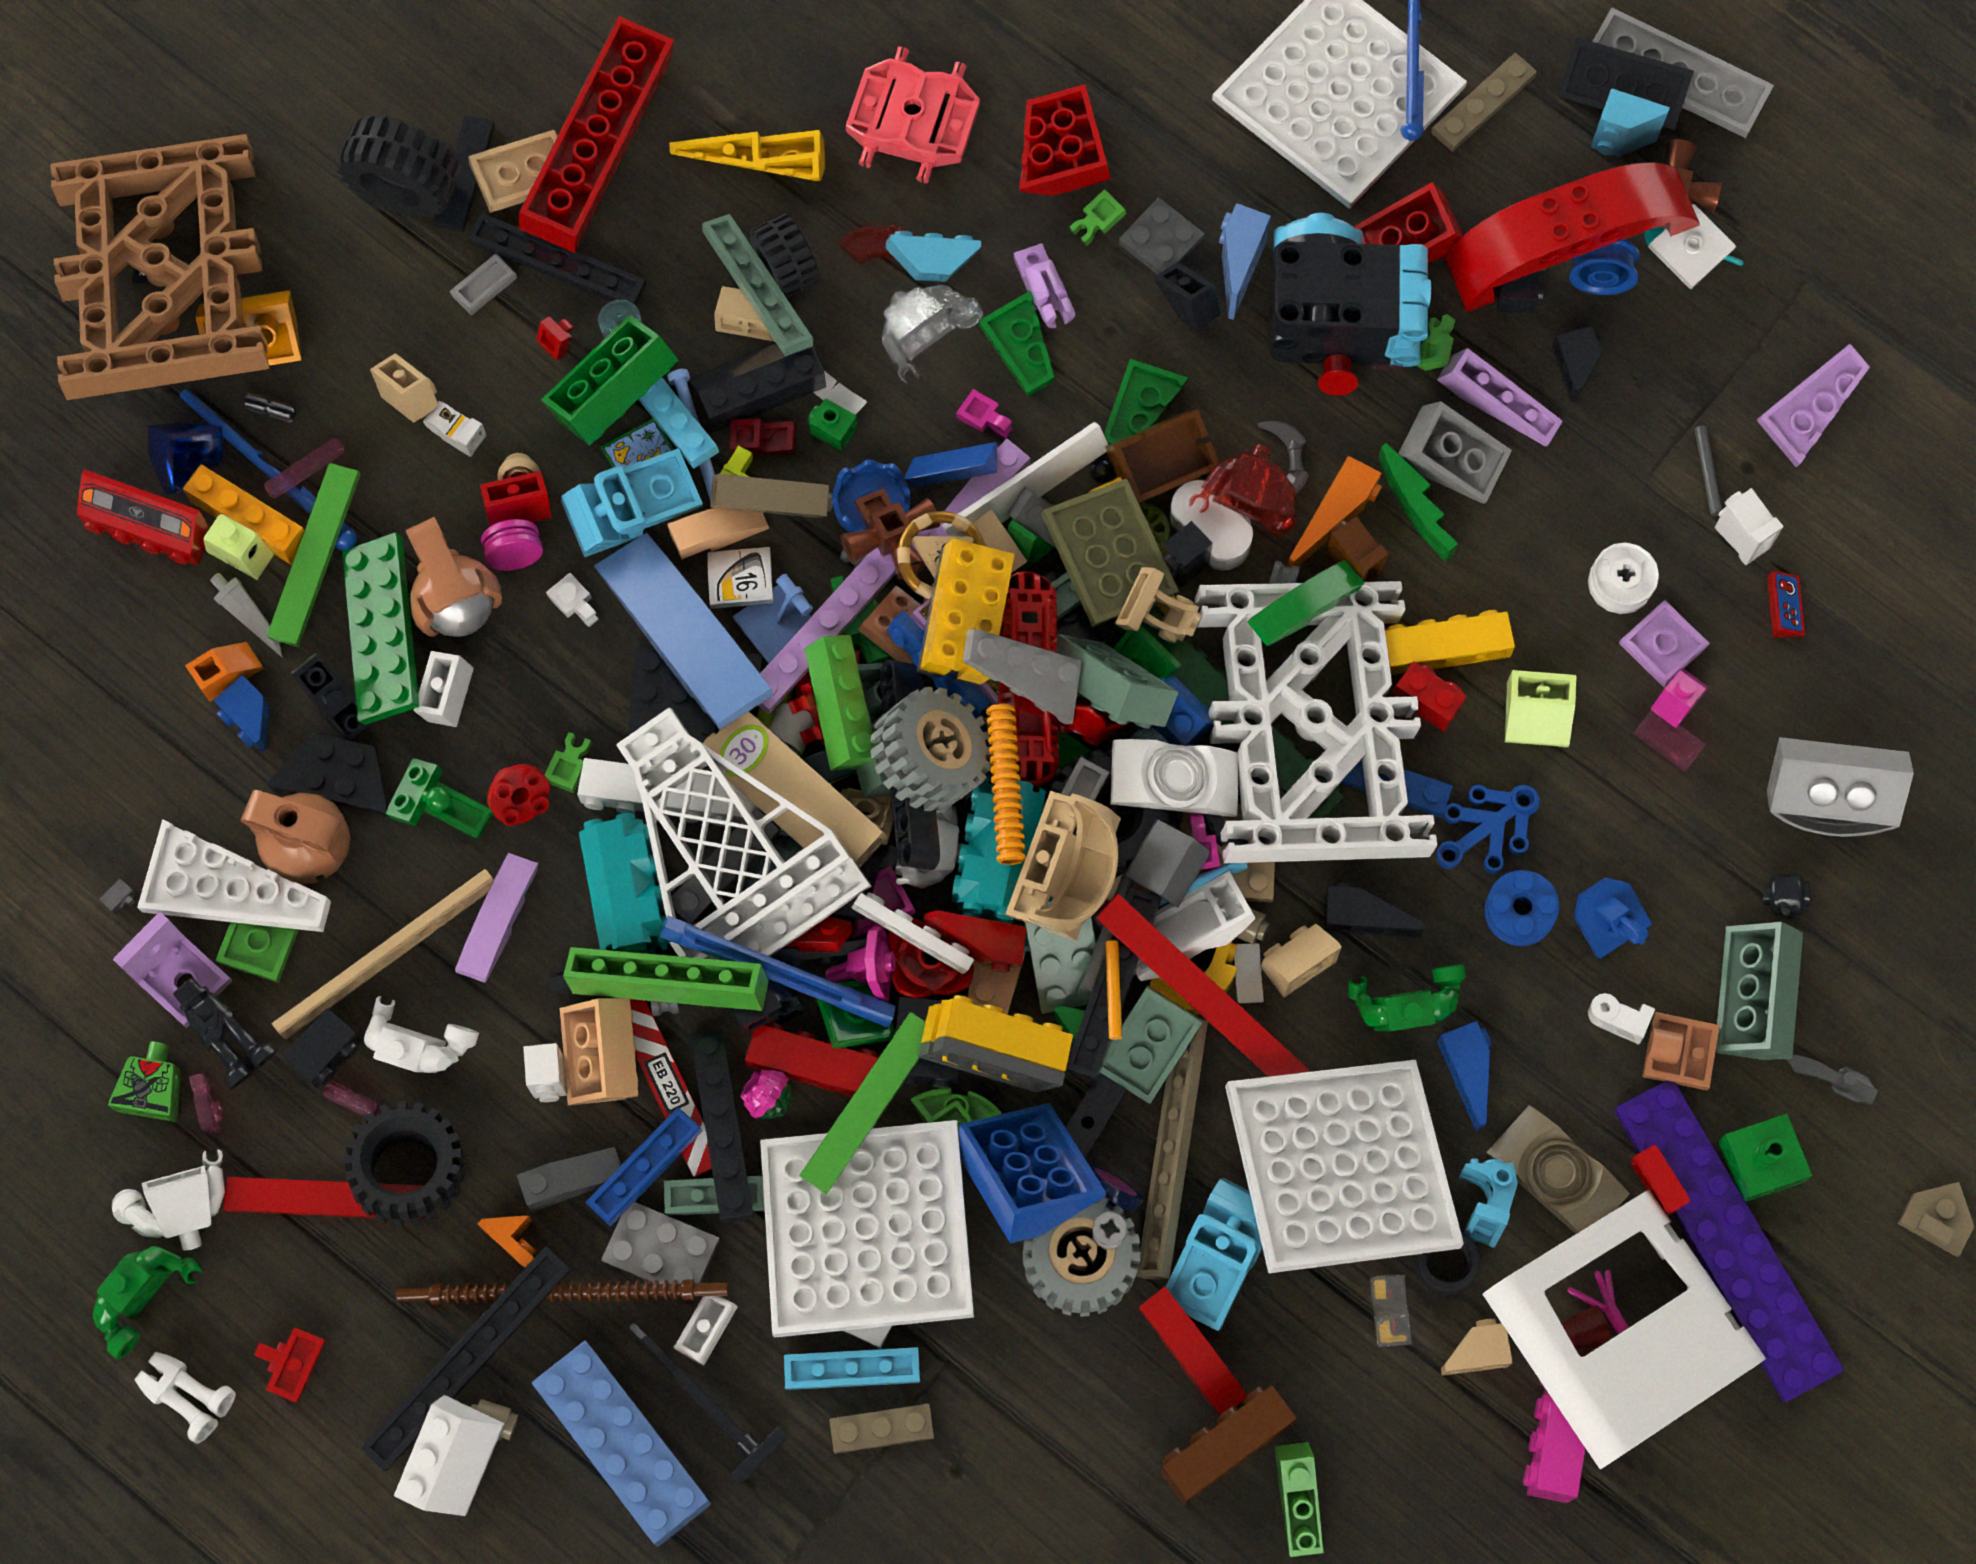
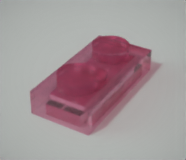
(1673, 743)

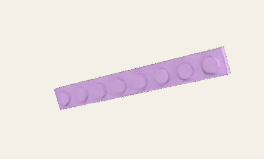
(829, 620)

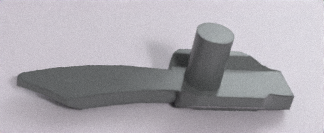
(1844, 1082)

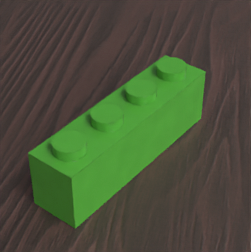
(840, 702)

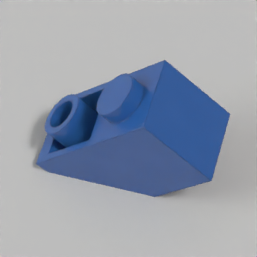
(247, 710)

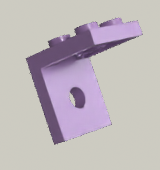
(161, 957)

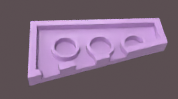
(1806, 411)

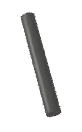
(1708, 470)

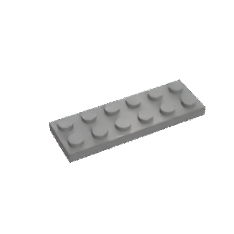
(1716, 89)

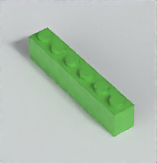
(666, 978)

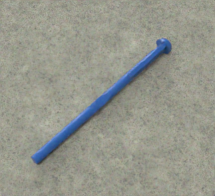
(1415, 79)
(303, 497)

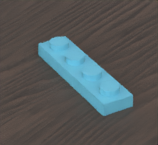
(678, 423)
(851, 1368)

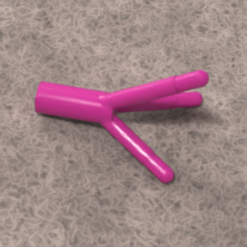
(1607, 1292)

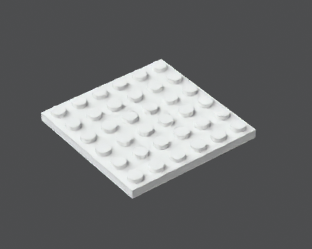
(1334, 93)
(1343, 1166)
(881, 1242)

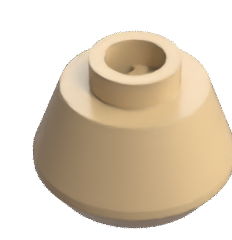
(517, 465)

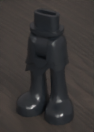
(209, 1019)

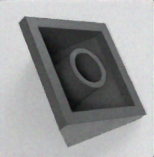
(1167, 862)

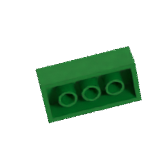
(610, 380)

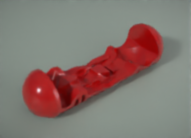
(1035, 728)

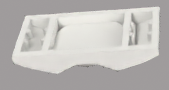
(1174, 777)
(1204, 919)

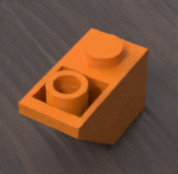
(222, 666)

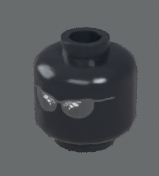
(1787, 894)

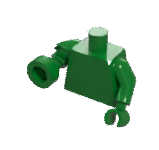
(1410, 1008)
(130, 1289)

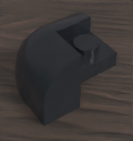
(779, 1006)

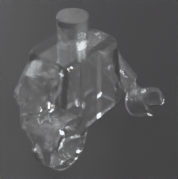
(922, 319)

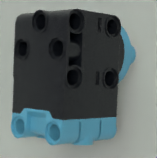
(1346, 295)

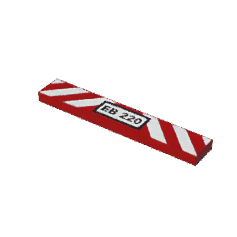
(667, 1082)

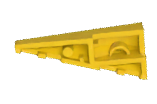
(784, 154)

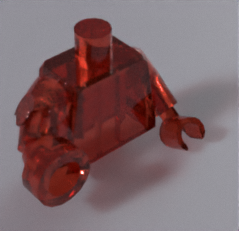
(1252, 489)

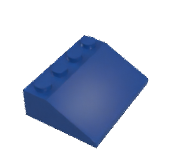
(1028, 1170)

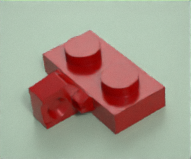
(291, 1363)

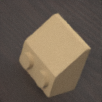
(1300, 959)

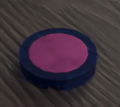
(1119, 1191)

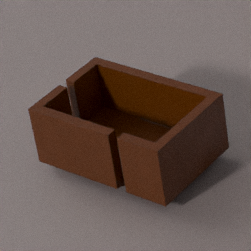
(1163, 455)

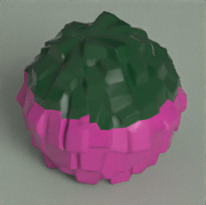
(767, 1094)

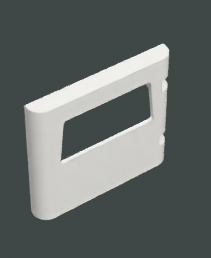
(1648, 1370)

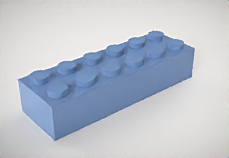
(621, 1443)

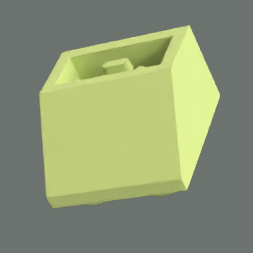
(1540, 708)

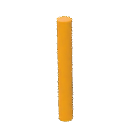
(1113, 990)

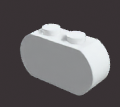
(1225, 528)

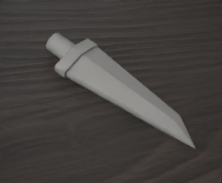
(241, 606)

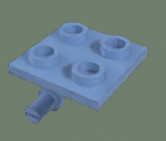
(775, 624)

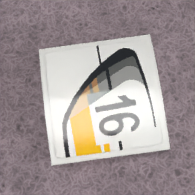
(740, 577)

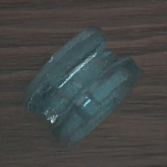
(614, 314)

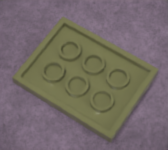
(1104, 548)

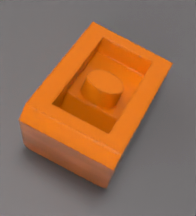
(505, 1233)

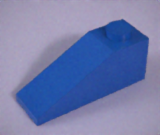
(1468, 1061)

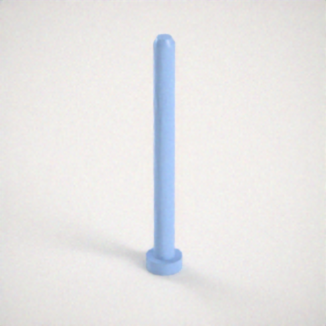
(679, 379)

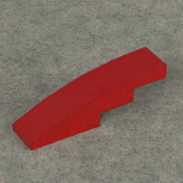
(1192, 1351)

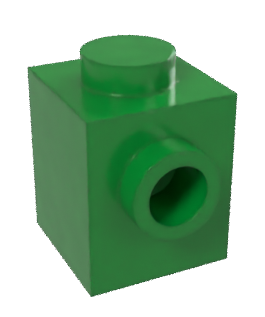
(832, 424)

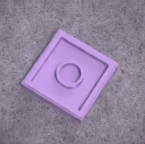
(1664, 643)

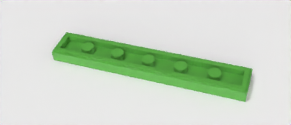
(313, 555)
(865, 1106)

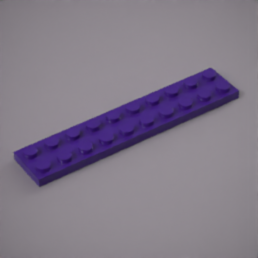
(1732, 1243)

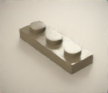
(881, 1428)

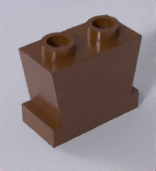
(1355, 544)

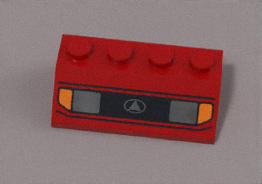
(141, 518)

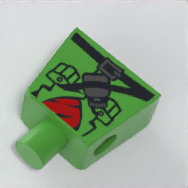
(148, 1086)

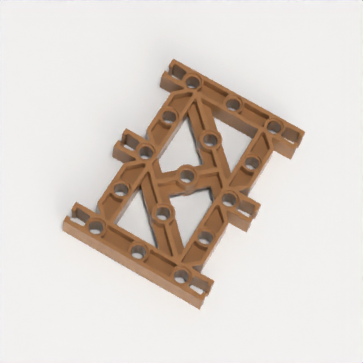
(131, 358)

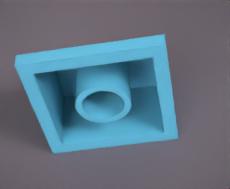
(1628, 124)

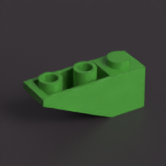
(1299, 1498)

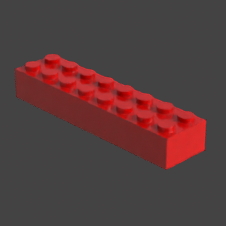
(596, 134)

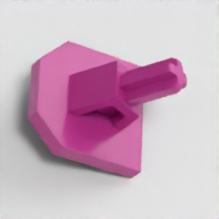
(869, 965)

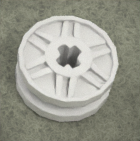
(1637, 568)

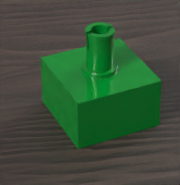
(1764, 1158)

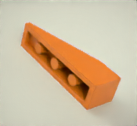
(1344, 501)

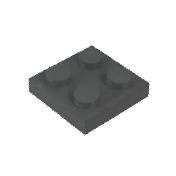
(1161, 237)

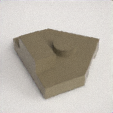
(1940, 1217)

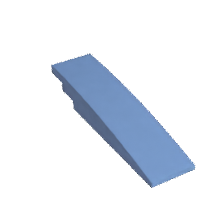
(684, 631)

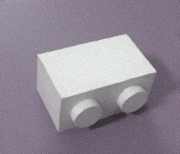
(444, 688)
(545, 1072)

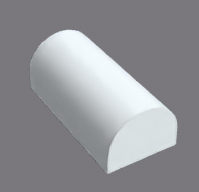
(705, 1328)

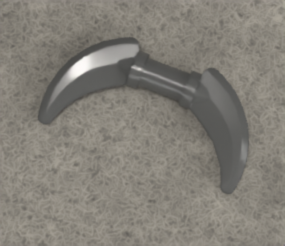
(1294, 442)

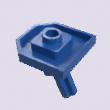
(1611, 916)

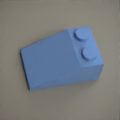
(1243, 243)

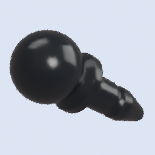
(1101, 468)

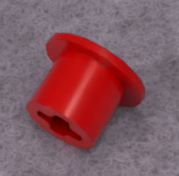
(1337, 376)

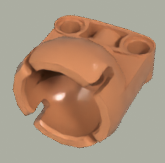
(306, 849)

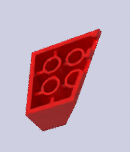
(1061, 144)

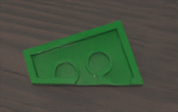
(1019, 342)
(1141, 399)

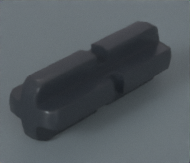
(263, 406)

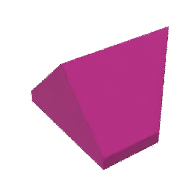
(891, 893)

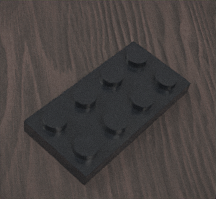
(1599, 68)

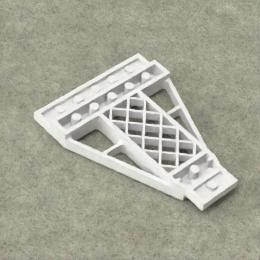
(782, 901)

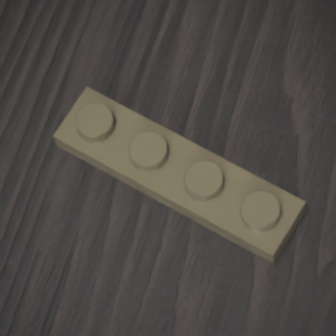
(1484, 102)

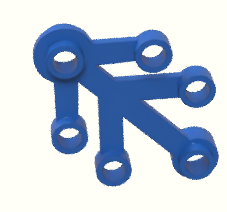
(1490, 823)

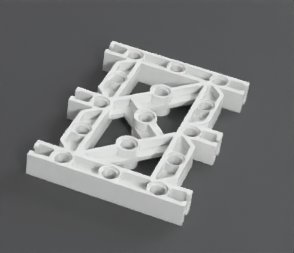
(1376, 743)

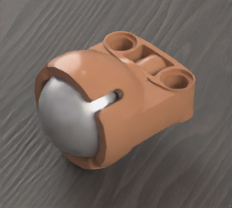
(451, 589)

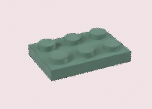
(1060, 966)
(1150, 1044)

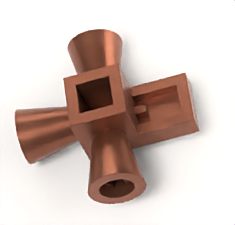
(1704, 194)
(884, 528)

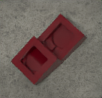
(764, 438)

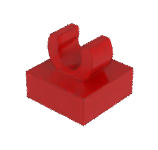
(554, 336)

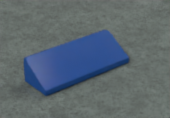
(952, 465)

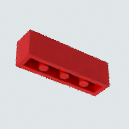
(809, 1059)

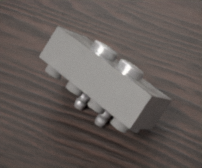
(1840, 782)

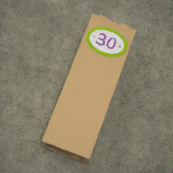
(770, 761)

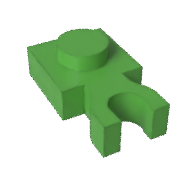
(1100, 214)
(1438, 346)
(566, 767)

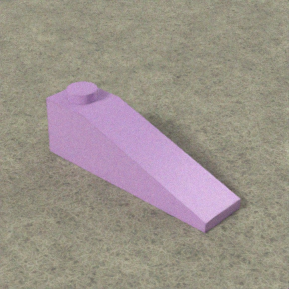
(1496, 395)
(1009, 463)

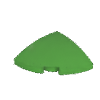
(942, 1105)

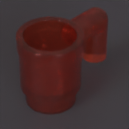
(1587, 1327)

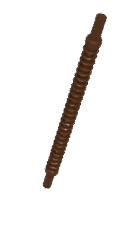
(687, 1290)

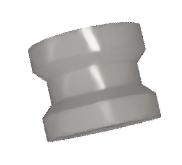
(1108, 1237)

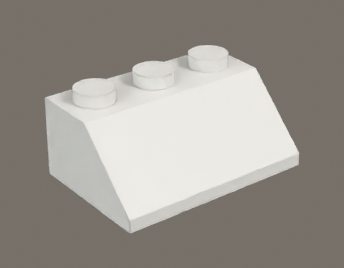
(449, 1458)

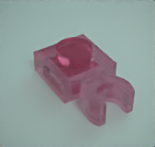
(207, 1110)

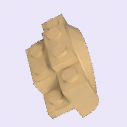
(1067, 867)

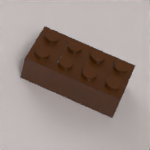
(1227, 1445)

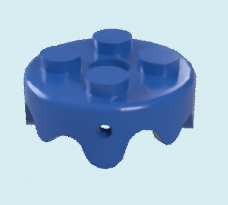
(862, 481)

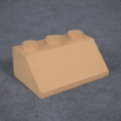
(599, 1051)

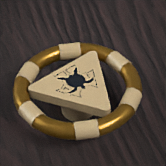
(930, 546)

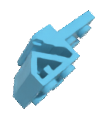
(629, 501)
(1217, 1255)

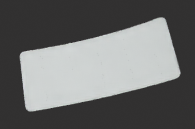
(841, 395)
(1248, 973)

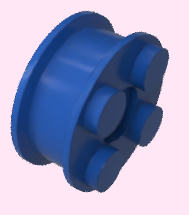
(1607, 269)
(1535, 893)

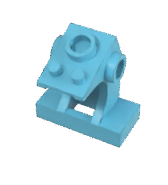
(1490, 1219)

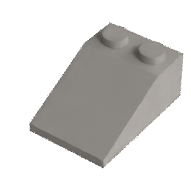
(1454, 452)

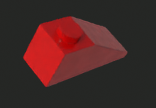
(986, 940)

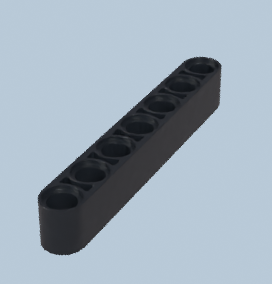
(914, 828)

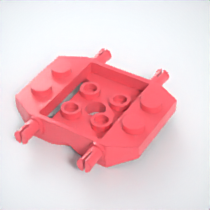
(908, 134)

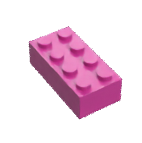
(1556, 1455)

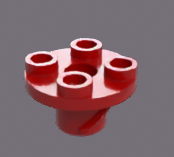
(518, 794)

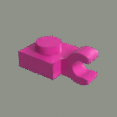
(982, 412)
(1198, 833)

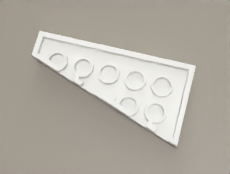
(215, 884)

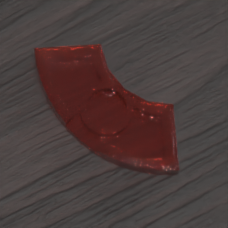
(869, 242)

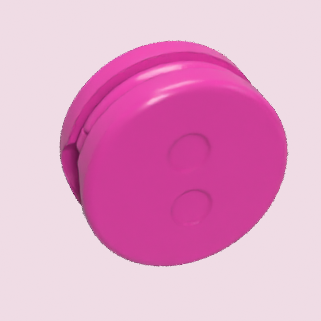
(511, 545)

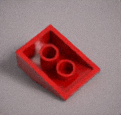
(1417, 219)

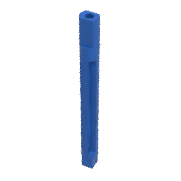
(780, 972)

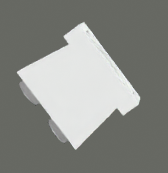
(1748, 525)

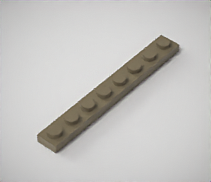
(1171, 1161)

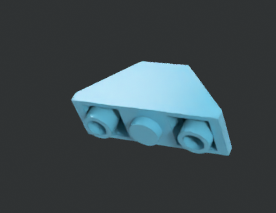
(932, 255)

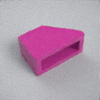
(1679, 697)

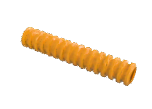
(1006, 786)

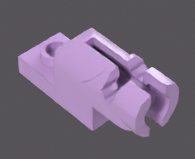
(1045, 284)

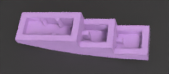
(496, 918)

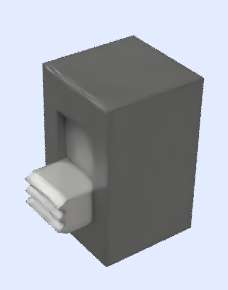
(118, 896)

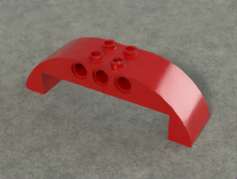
(1567, 225)

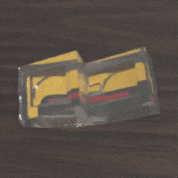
(1390, 1310)

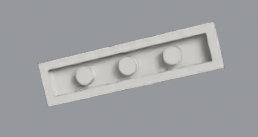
(901, 925)

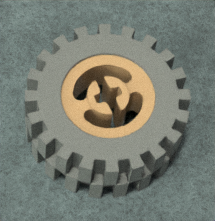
(934, 774)
(1081, 1293)

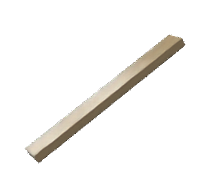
(383, 955)

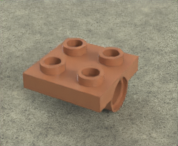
(879, 620)
(1681, 1051)

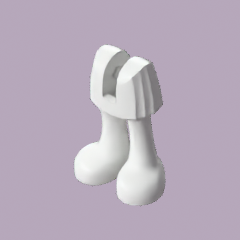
(165, 1392)

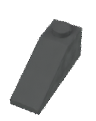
(567, 1178)

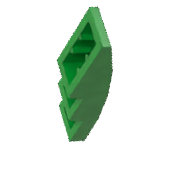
(1412, 493)
(1305, 602)

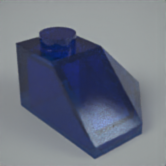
(180, 449)

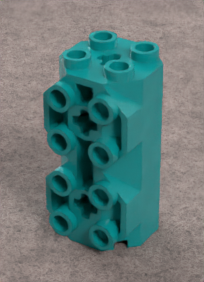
(623, 884)
(986, 884)

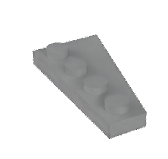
(1029, 671)

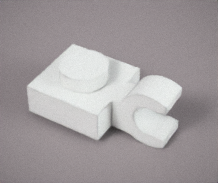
(572, 598)

